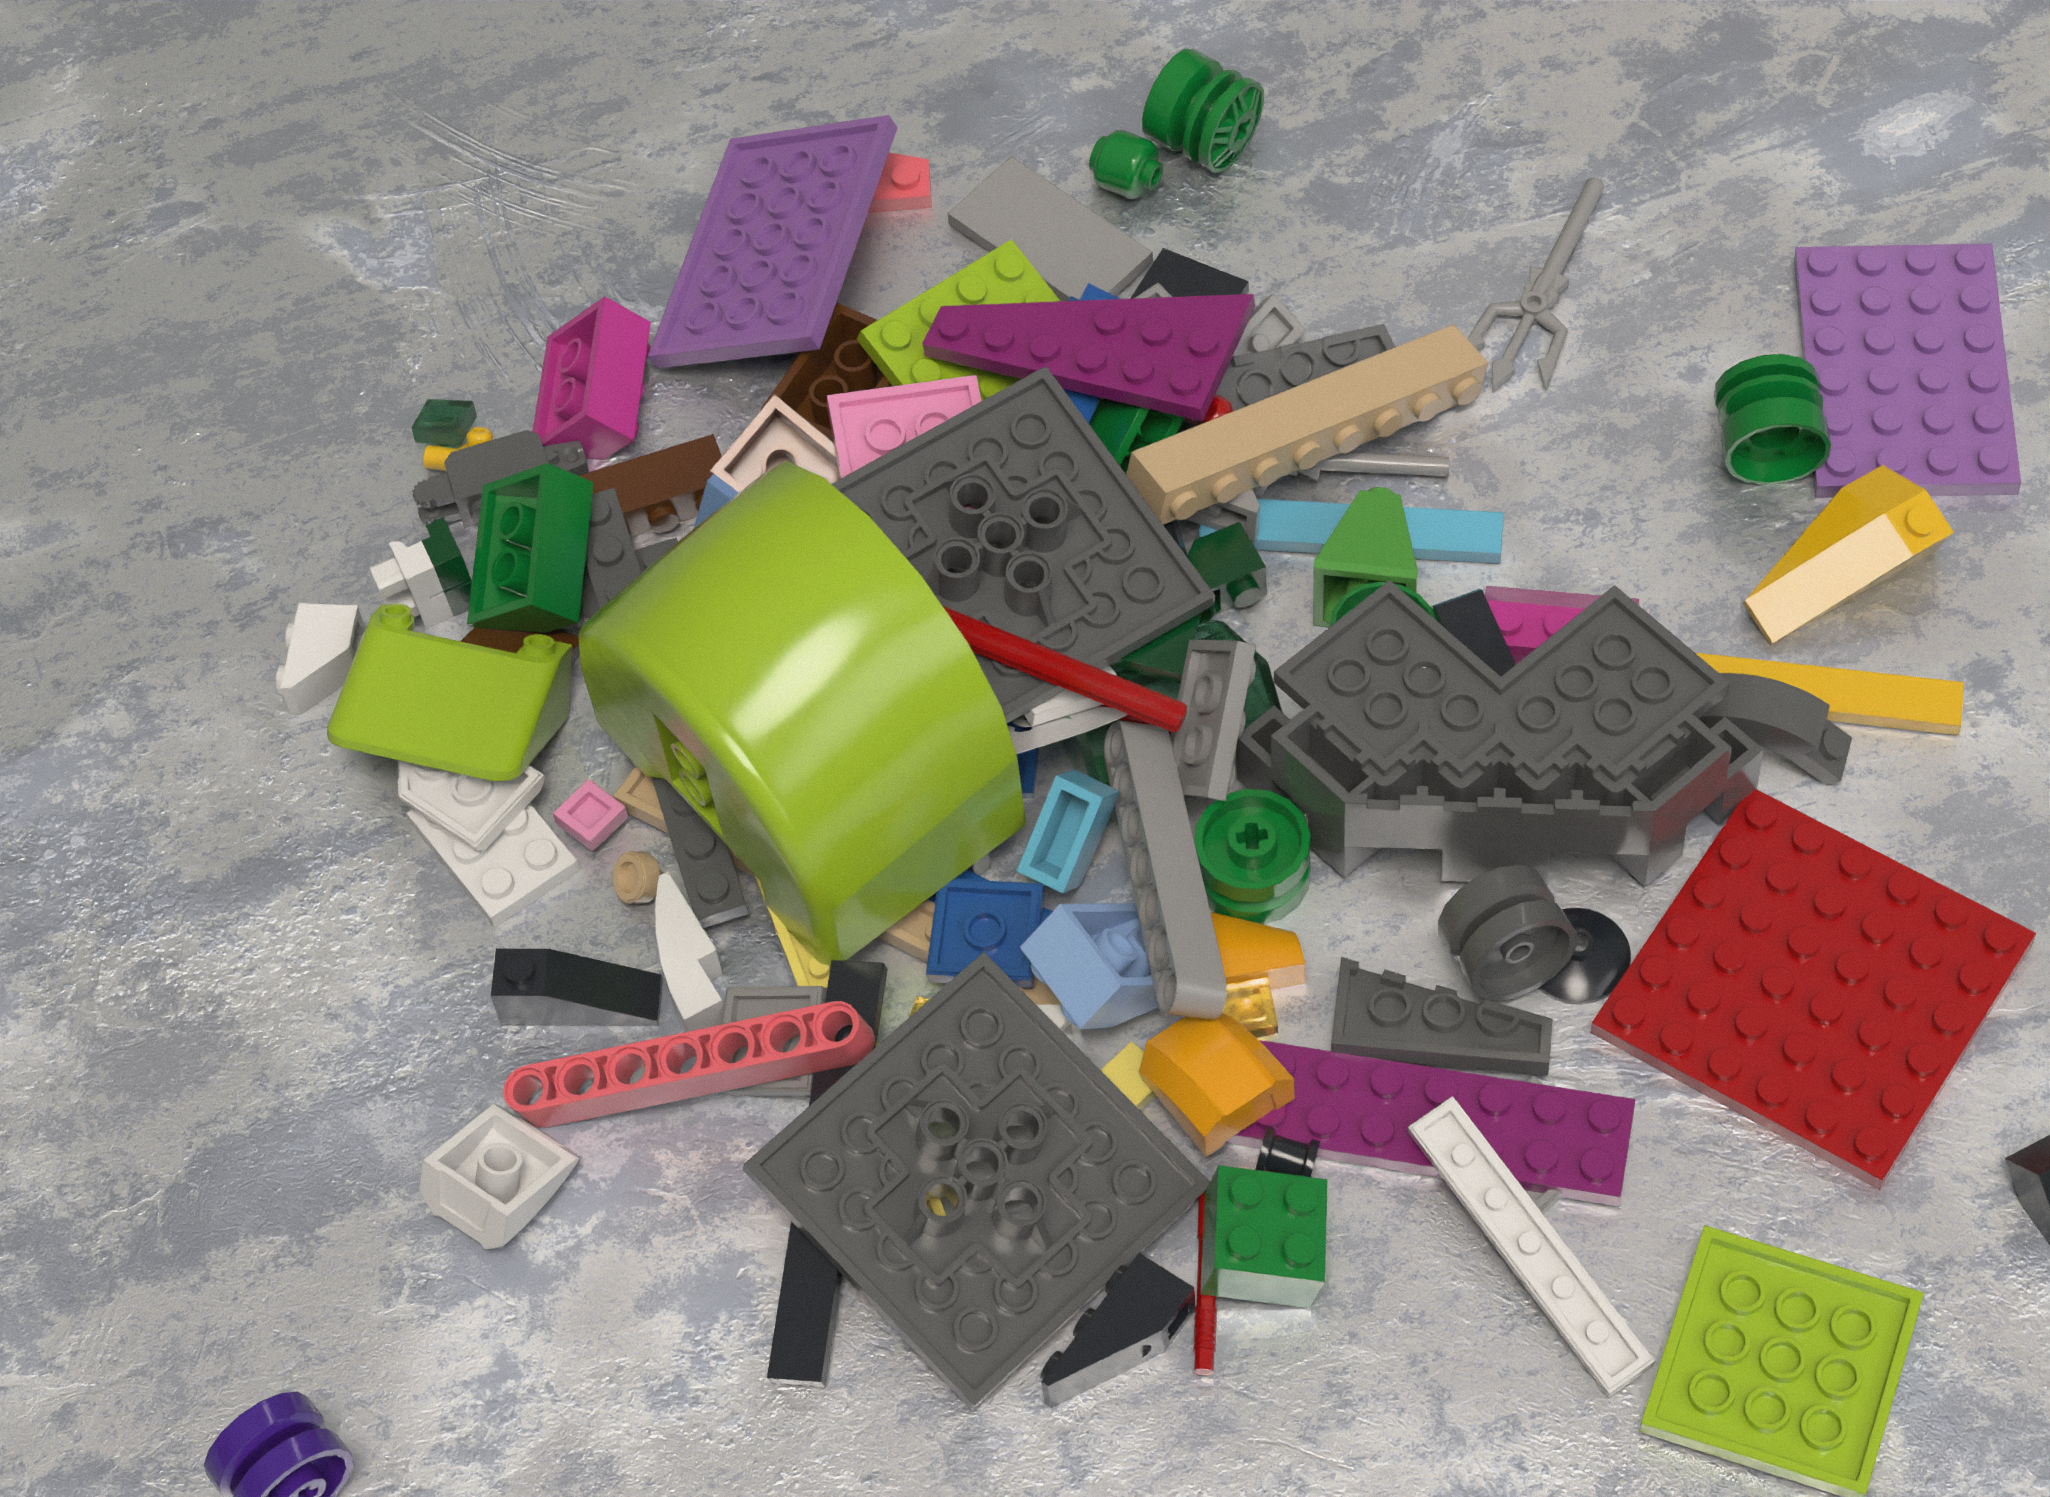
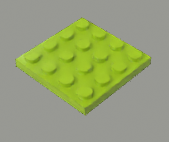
(993, 279)
(1782, 1363)

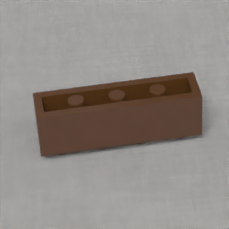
(660, 486)

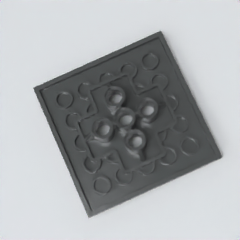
(1098, 565)
(977, 1284)

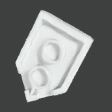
(467, 805)

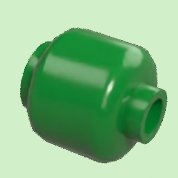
(1125, 164)

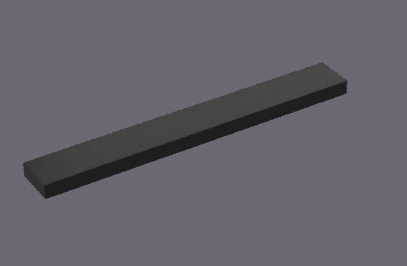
(809, 1279)

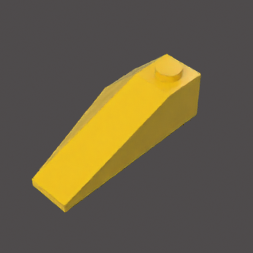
(1850, 547)

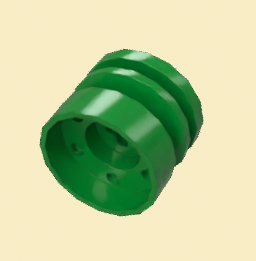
(1202, 110)
(1772, 419)

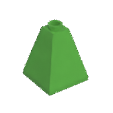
(1364, 549)

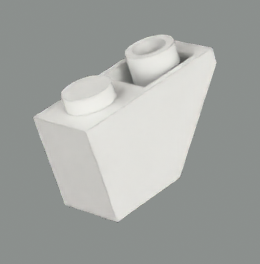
(319, 653)

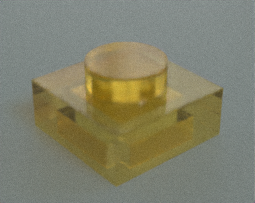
(1252, 1006)

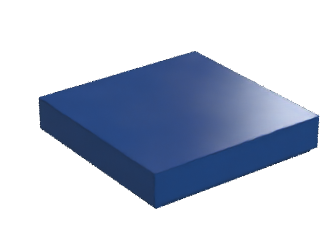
(984, 918)

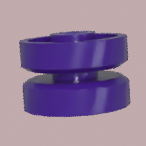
(279, 1452)

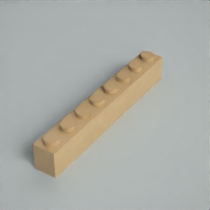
(1307, 424)

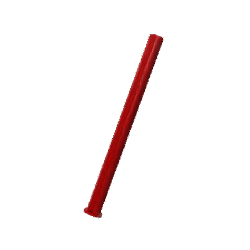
(1070, 673)

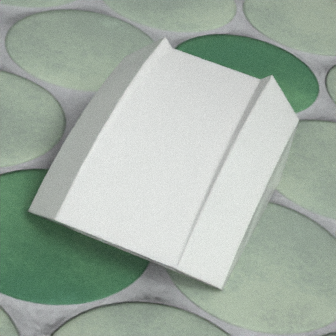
(494, 1176)

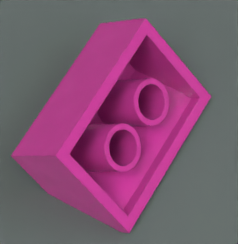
(593, 380)
(1533, 616)

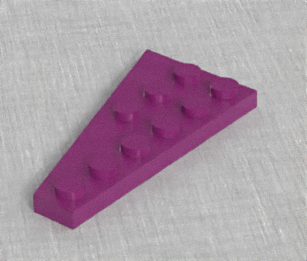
(1130, 351)

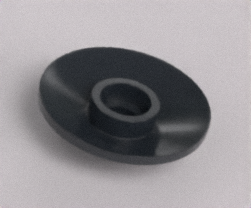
(1597, 969)

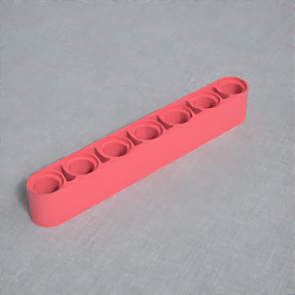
(710, 1074)

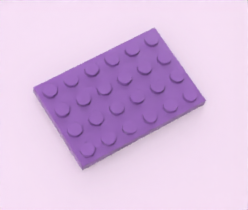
(773, 243)
(1909, 365)

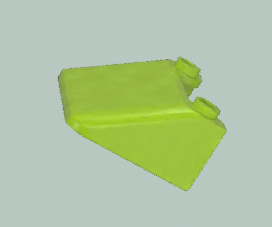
(451, 699)

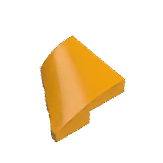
(1258, 952)

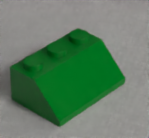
(531, 551)

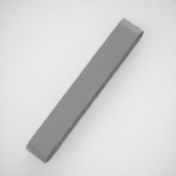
(1165, 871)

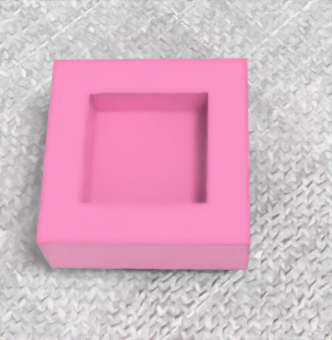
(590, 815)

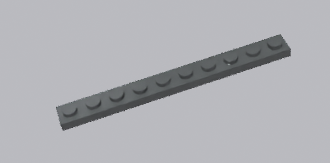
(698, 849)

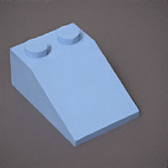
(1094, 963)

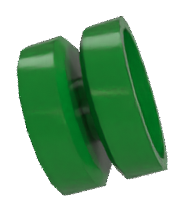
(1254, 855)

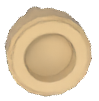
(636, 877)

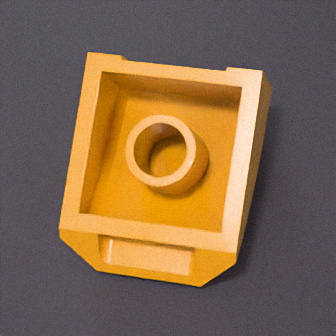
(1214, 1078)

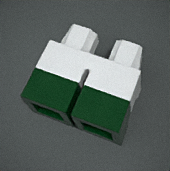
(426, 576)

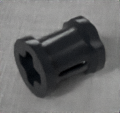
(1286, 1155)

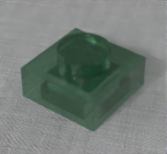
(444, 422)

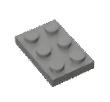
(1215, 696)

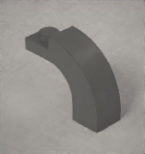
(1785, 722)

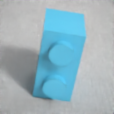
(1068, 831)

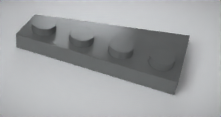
(1273, 371)
(1420, 1025)

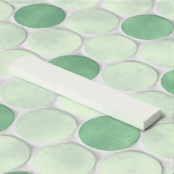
(1531, 1247)

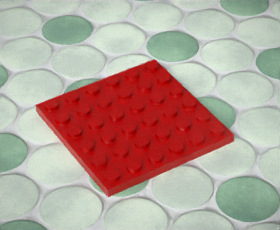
(1814, 986)

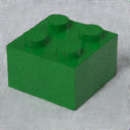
(1264, 1236)

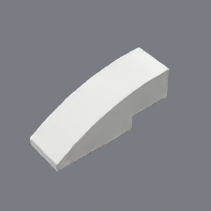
(686, 959)

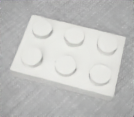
(511, 872)

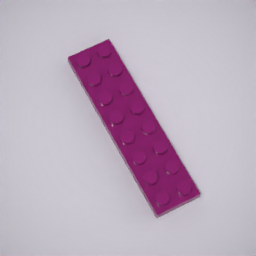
(1366, 1104)

